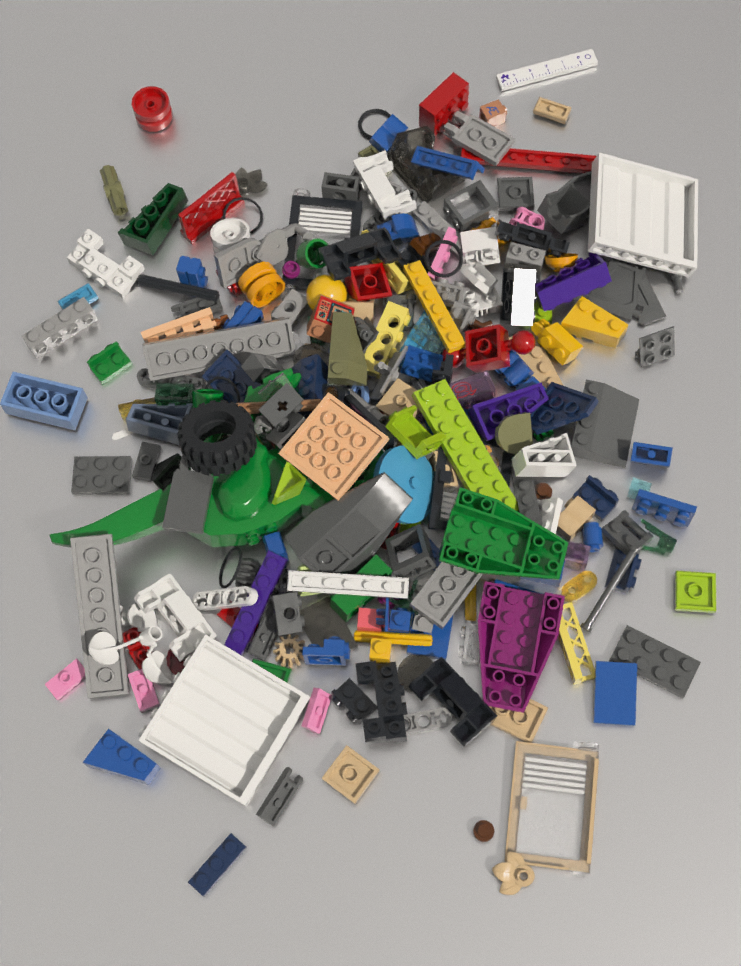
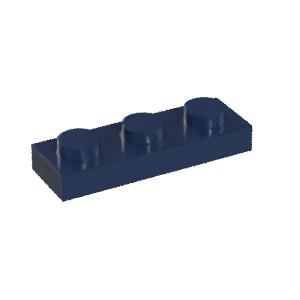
(217, 865)

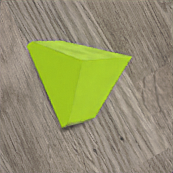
(290, 484)

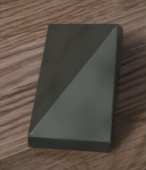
(164, 471)

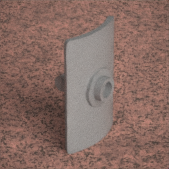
(389, 373)

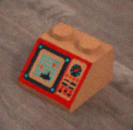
(321, 320)

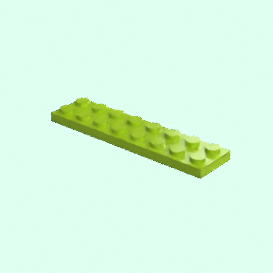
(462, 443)

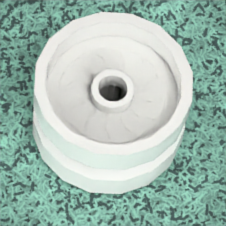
(228, 232)

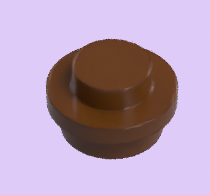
(543, 491)
(483, 831)

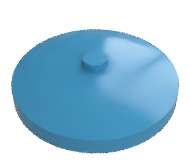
(412, 476)

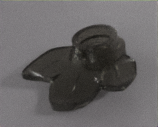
(251, 181)

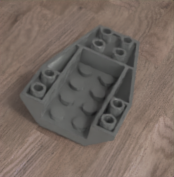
(349, 531)

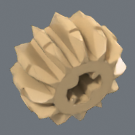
(287, 644)

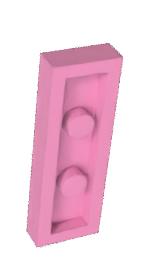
(443, 253)

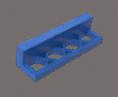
(446, 163)

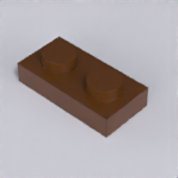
(422, 243)

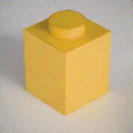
(380, 650)

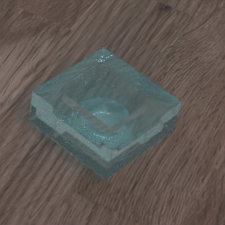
(636, 485)

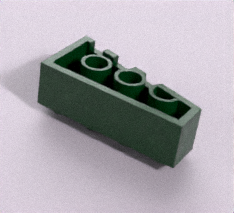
(155, 220)

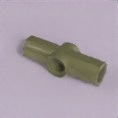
(113, 190)

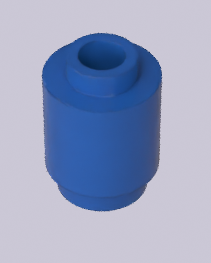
(592, 536)

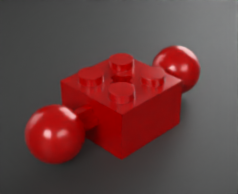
(490, 347)

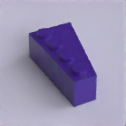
(572, 282)

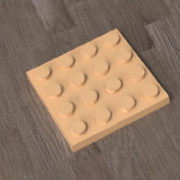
(333, 446)

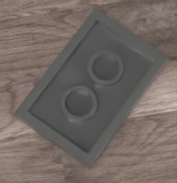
(101, 475)

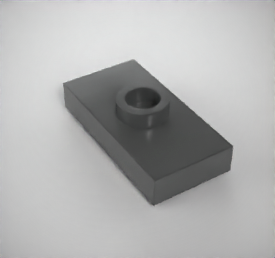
(146, 461)

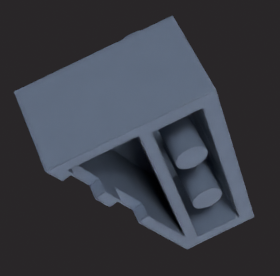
(157, 421)

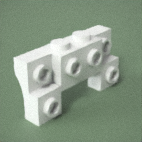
(379, 190)
(101, 268)
(178, 612)

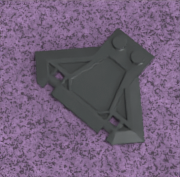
(626, 292)

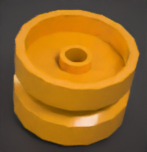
(261, 284)

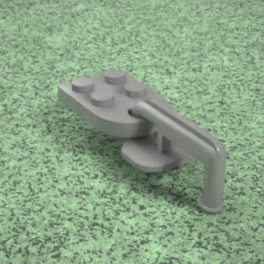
(272, 248)

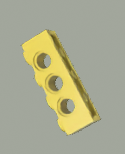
(392, 313)

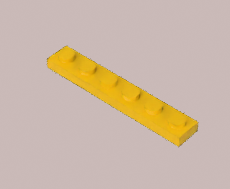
(434, 306)

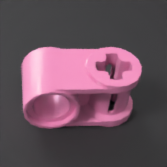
(528, 218)

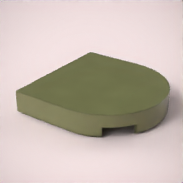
(514, 432)

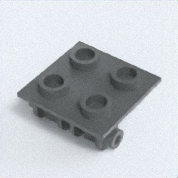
(366, 332)
(656, 346)

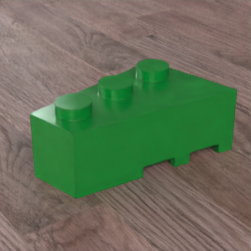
(348, 605)

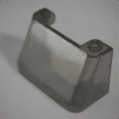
(426, 182)

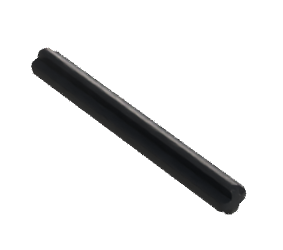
(178, 287)

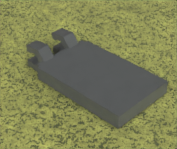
(188, 500)

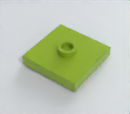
(695, 591)

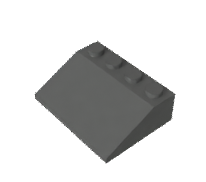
(608, 429)

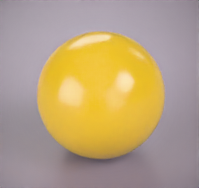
(326, 286)

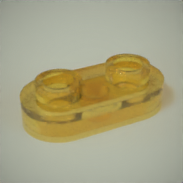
(580, 586)

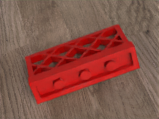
(207, 216)

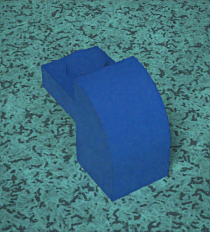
(401, 226)

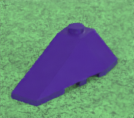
(489, 414)

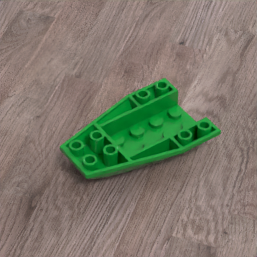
(498, 540)

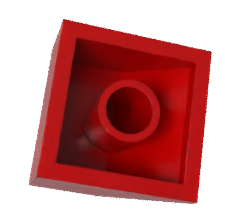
(368, 282)

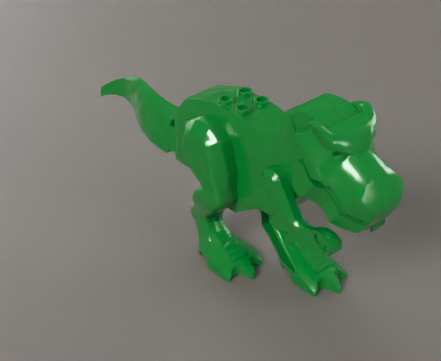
(239, 502)

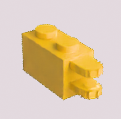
(556, 341)

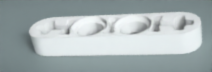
(224, 601)

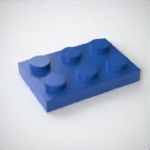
(663, 508)

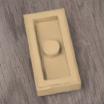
(552, 110)

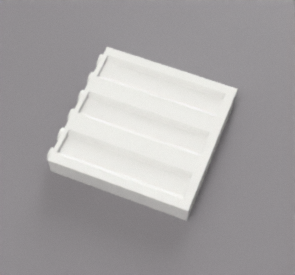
(643, 215)
(224, 719)

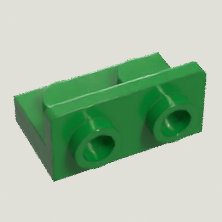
(109, 363)

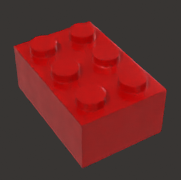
(443, 103)

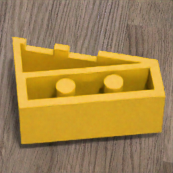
(594, 323)

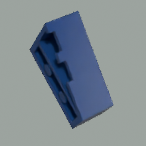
(121, 759)

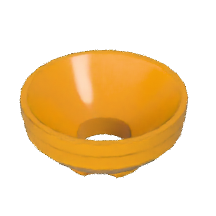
(557, 263)

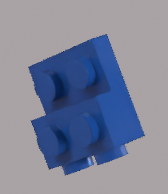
(333, 653)

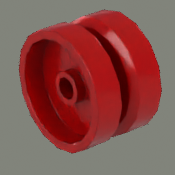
(152, 108)

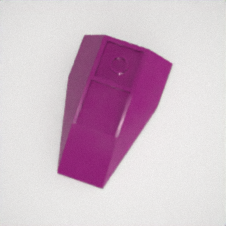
(515, 642)

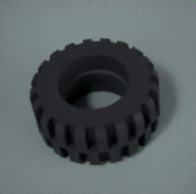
(218, 456)

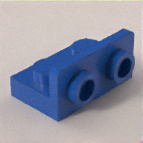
(420, 363)

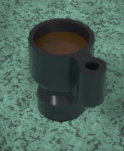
(338, 392)

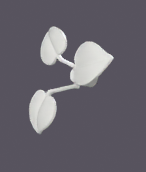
(155, 668)

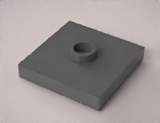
(515, 193)

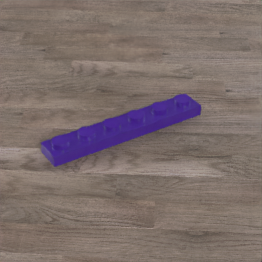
(250, 615)

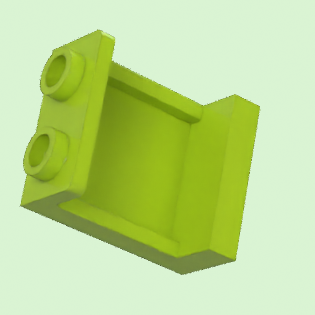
(412, 433)

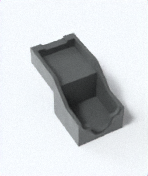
(569, 205)

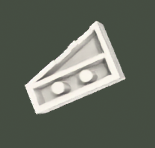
(545, 459)

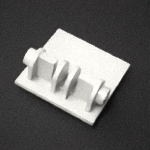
(480, 247)
(480, 301)

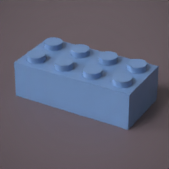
(43, 400)

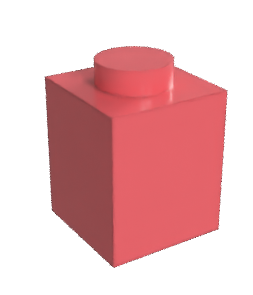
(367, 620)

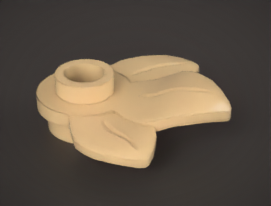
(510, 871)

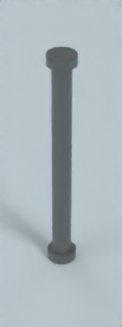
(610, 588)

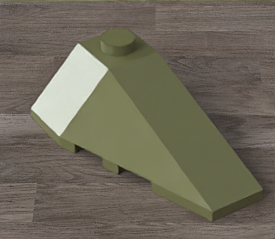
(346, 355)

